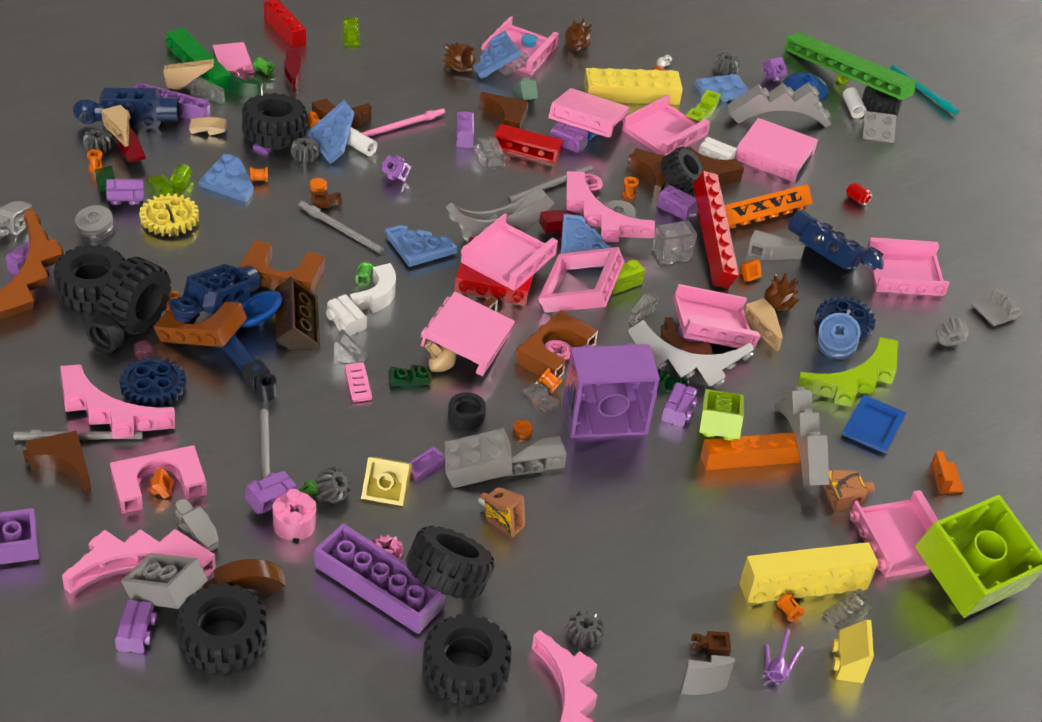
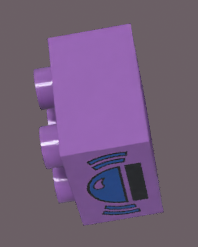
(610, 390)

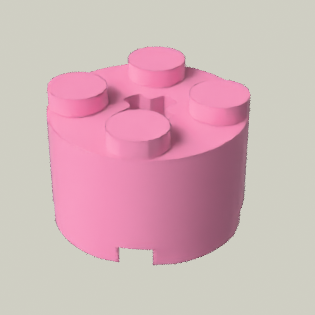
(294, 515)

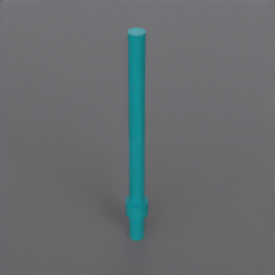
(945, 104)

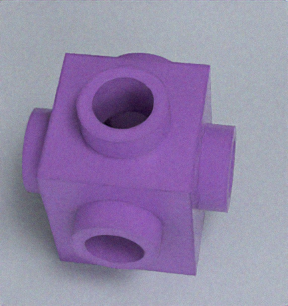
(774, 69)
(395, 168)

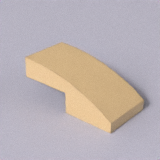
(211, 124)

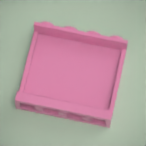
(536, 54)
(588, 112)
(663, 127)
(775, 149)
(507, 254)
(908, 267)
(713, 317)
(469, 330)
(894, 532)

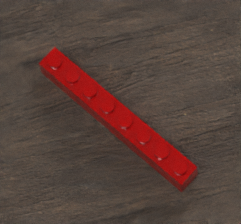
(715, 230)

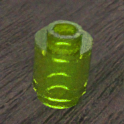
(181, 176)

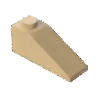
(183, 73)
(117, 122)
(763, 319)

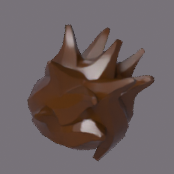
(578, 36)
(459, 57)
(781, 293)

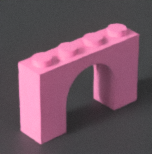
(179, 462)

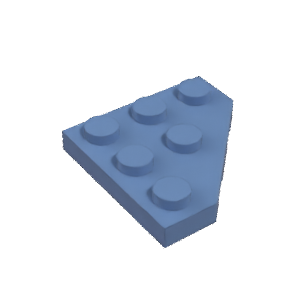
(500, 52)
(729, 86)
(333, 131)
(228, 178)
(579, 236)
(419, 245)

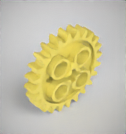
(157, 218)

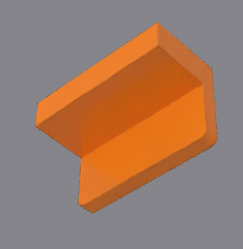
(946, 475)

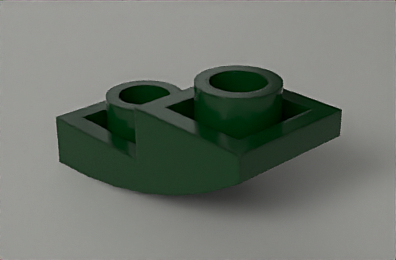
(245, 87)
(101, 176)
(413, 377)
(667, 383)

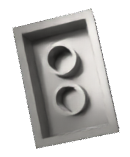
(478, 458)
(164, 580)

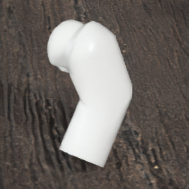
(664, 61)

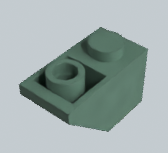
(526, 89)

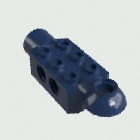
(144, 105)
(833, 244)
(213, 287)

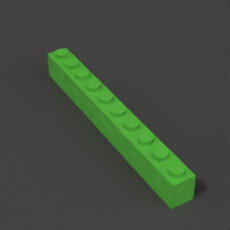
(850, 65)

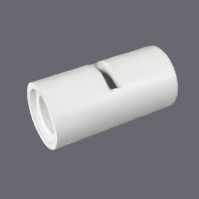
(854, 102)
(361, 142)

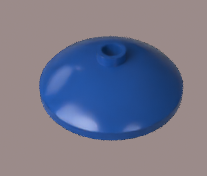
(797, 80)
(261, 308)

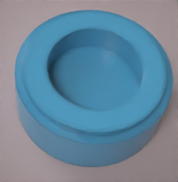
(528, 40)

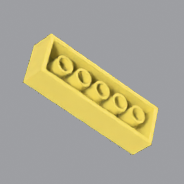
(633, 85)
(808, 572)

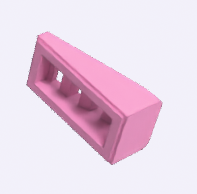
(352, 373)

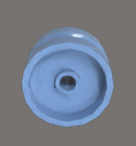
(838, 336)

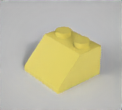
(386, 480)
(853, 652)

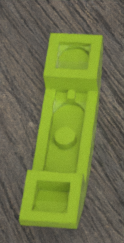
(705, 107)

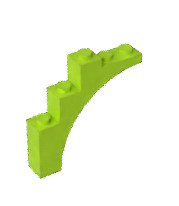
(862, 379)

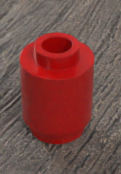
(858, 193)

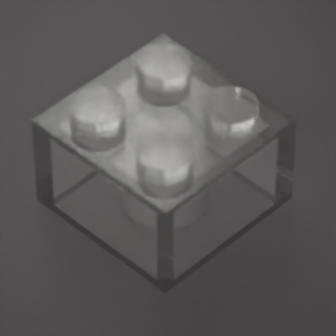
(674, 243)

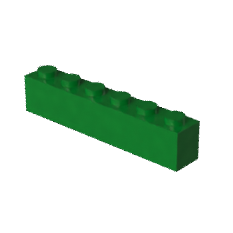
(190, 50)

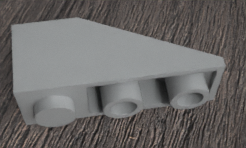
(771, 247)
(540, 456)

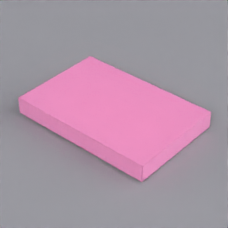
(233, 56)

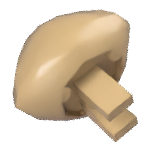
(440, 358)

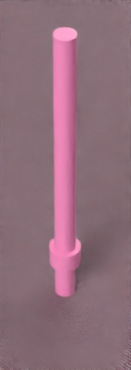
(428, 115)

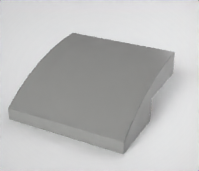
(707, 676)

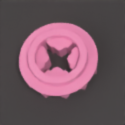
(595, 181)
(557, 346)
(395, 546)

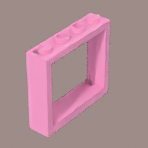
(609, 258)

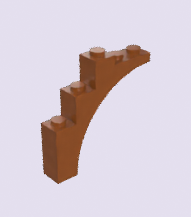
(43, 252)

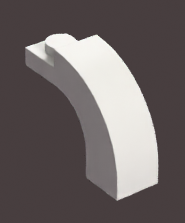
(380, 295)

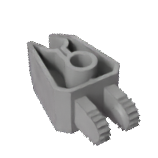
(13, 217)
(196, 525)

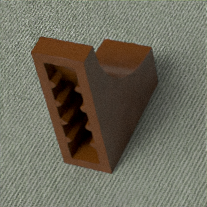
(507, 109)
(648, 166)
(728, 171)
(59, 453)

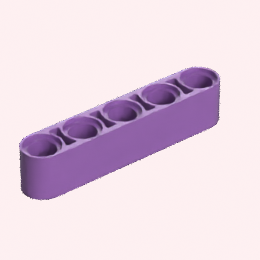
(188, 106)

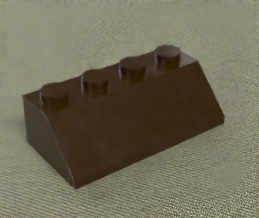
(297, 317)

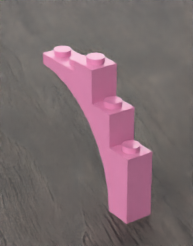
(612, 224)
(103, 409)
(111, 554)
(572, 676)

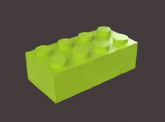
(722, 414)

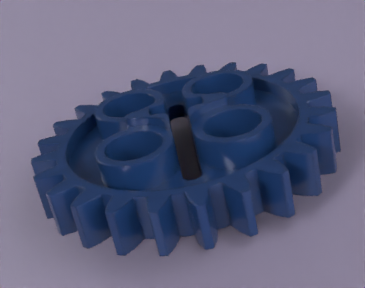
(858, 312)
(152, 382)

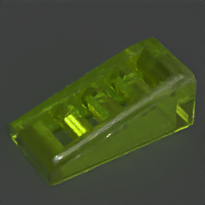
(351, 31)
(161, 185)

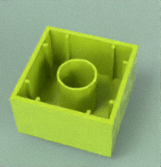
(981, 555)

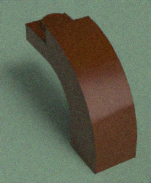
(361, 114)
(670, 335)
(250, 574)

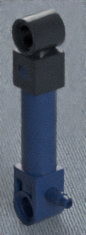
(254, 371)

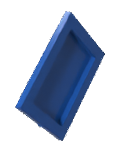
(874, 423)

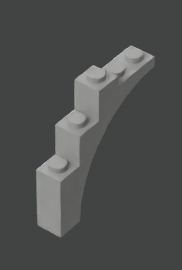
(759, 100)
(519, 214)
(685, 362)
(806, 428)

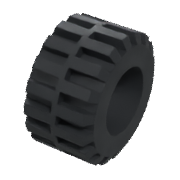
(880, 102)
(681, 168)

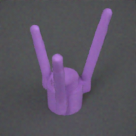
(777, 668)

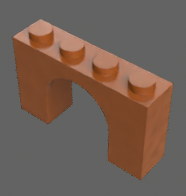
(306, 273)
(562, 327)
(211, 332)

